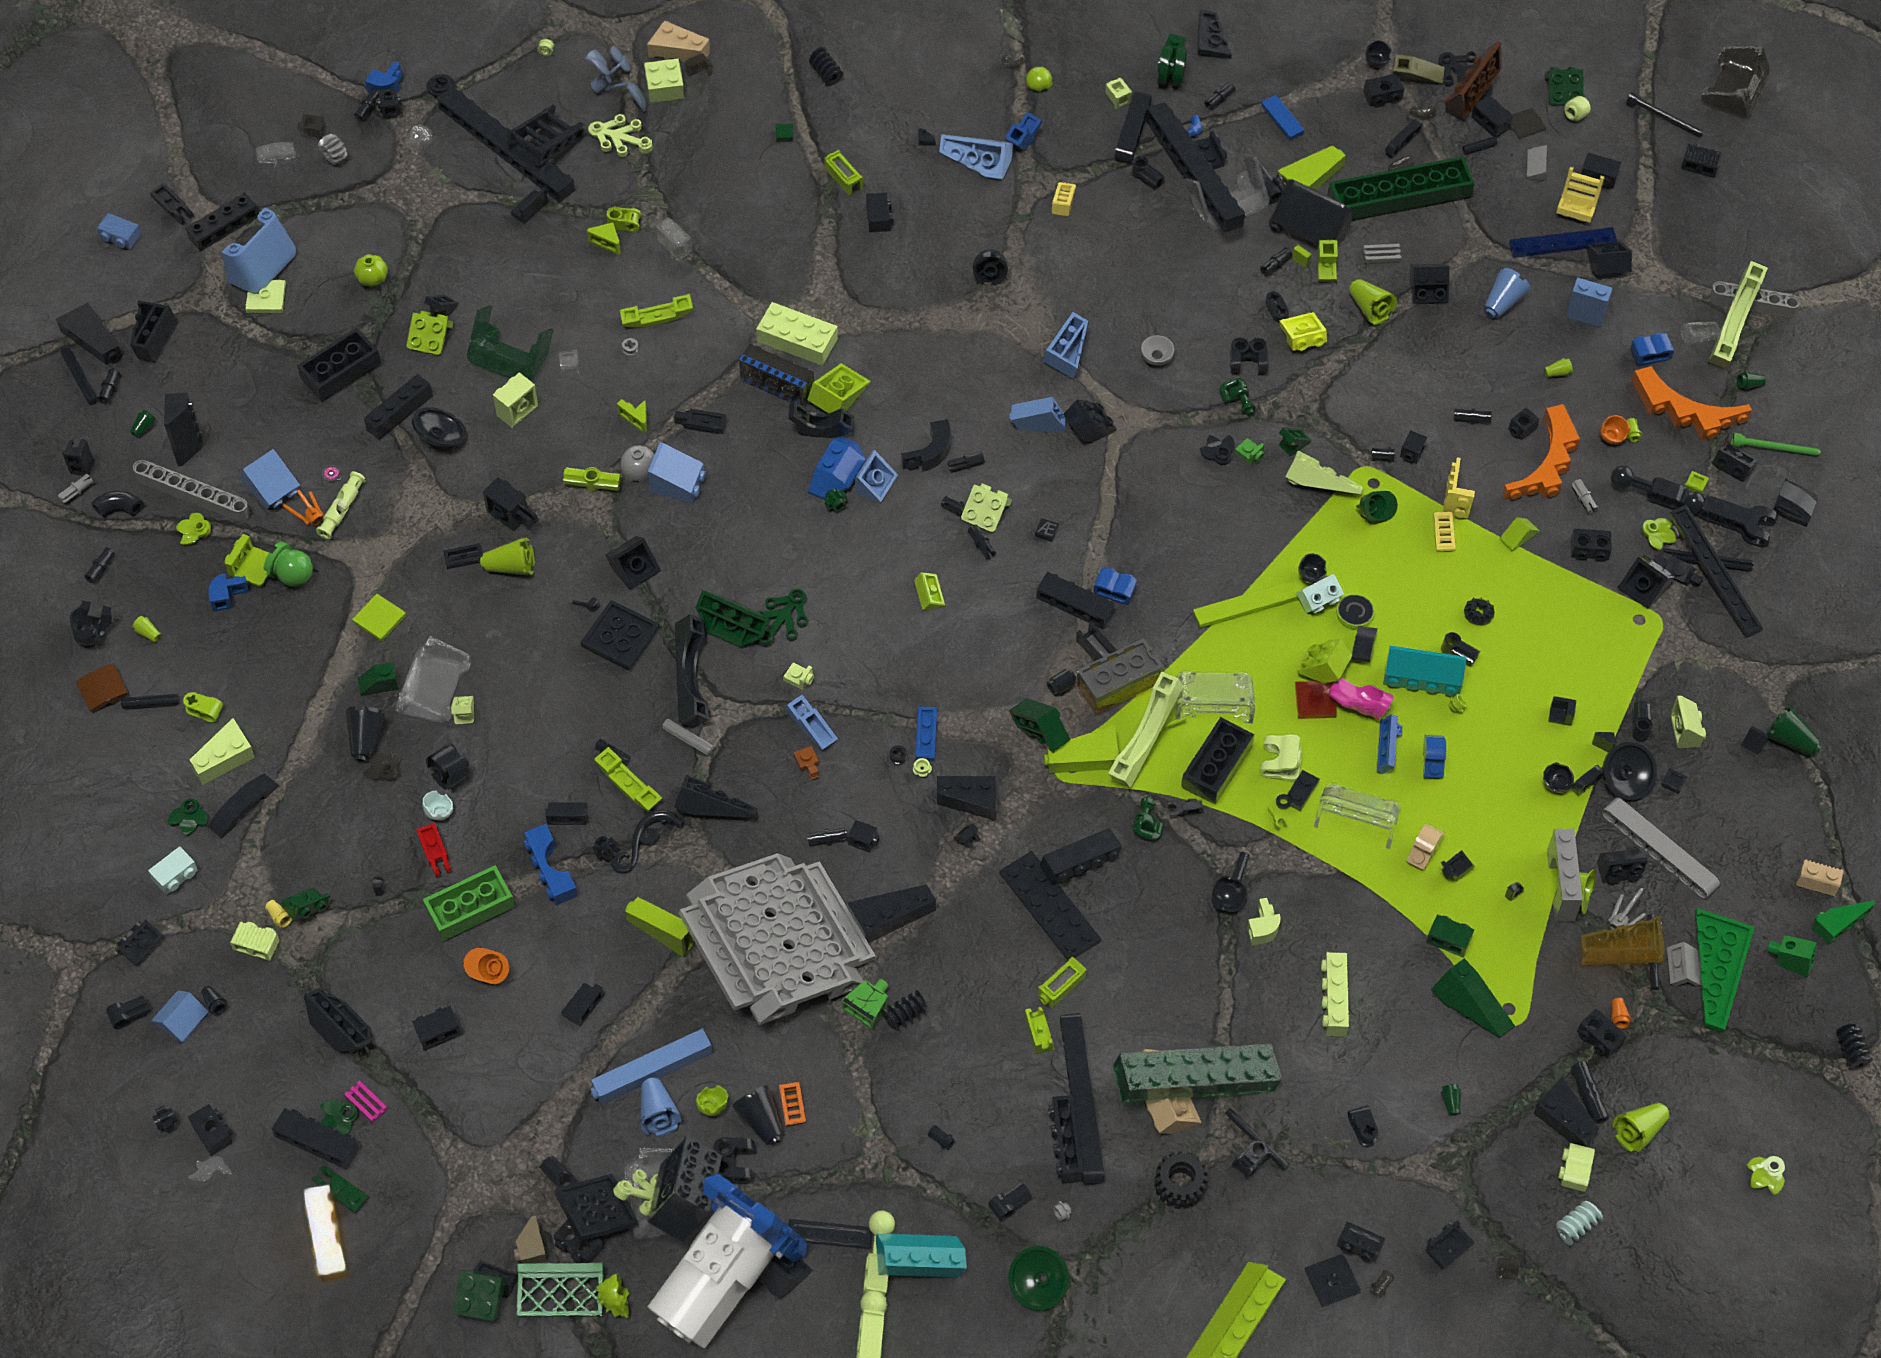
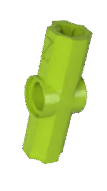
(600, 479)

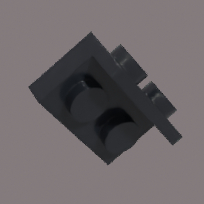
(1213, 150)
(1734, 461)
(139, 942)

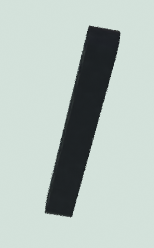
(1081, 1089)

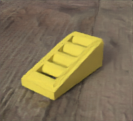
(1063, 200)
(1444, 519)

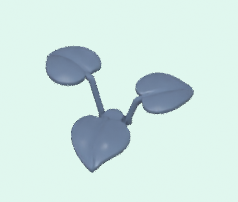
(603, 80)

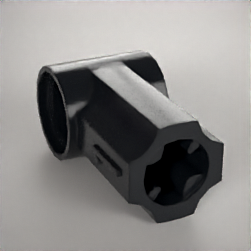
(1142, 170)
(1459, 648)
(1641, 721)
(122, 1013)
(556, 1172)
(1005, 1204)

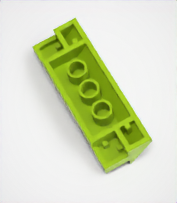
(1239, 1313)

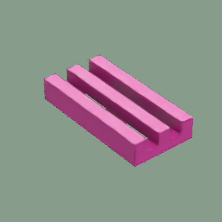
(354, 1090)

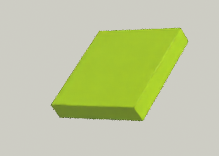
(379, 617)

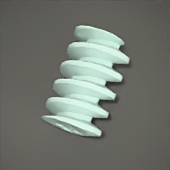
(1577, 1220)

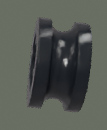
(893, 752)

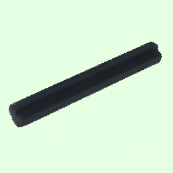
(78, 376)

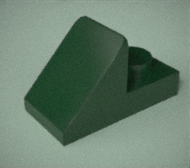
(1293, 440)

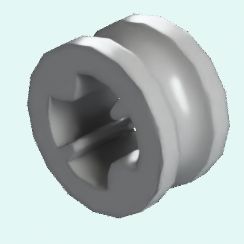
(630, 352)

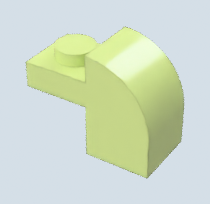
(1266, 927)

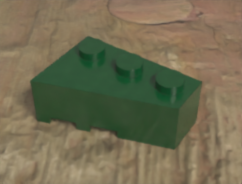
(1041, 721)

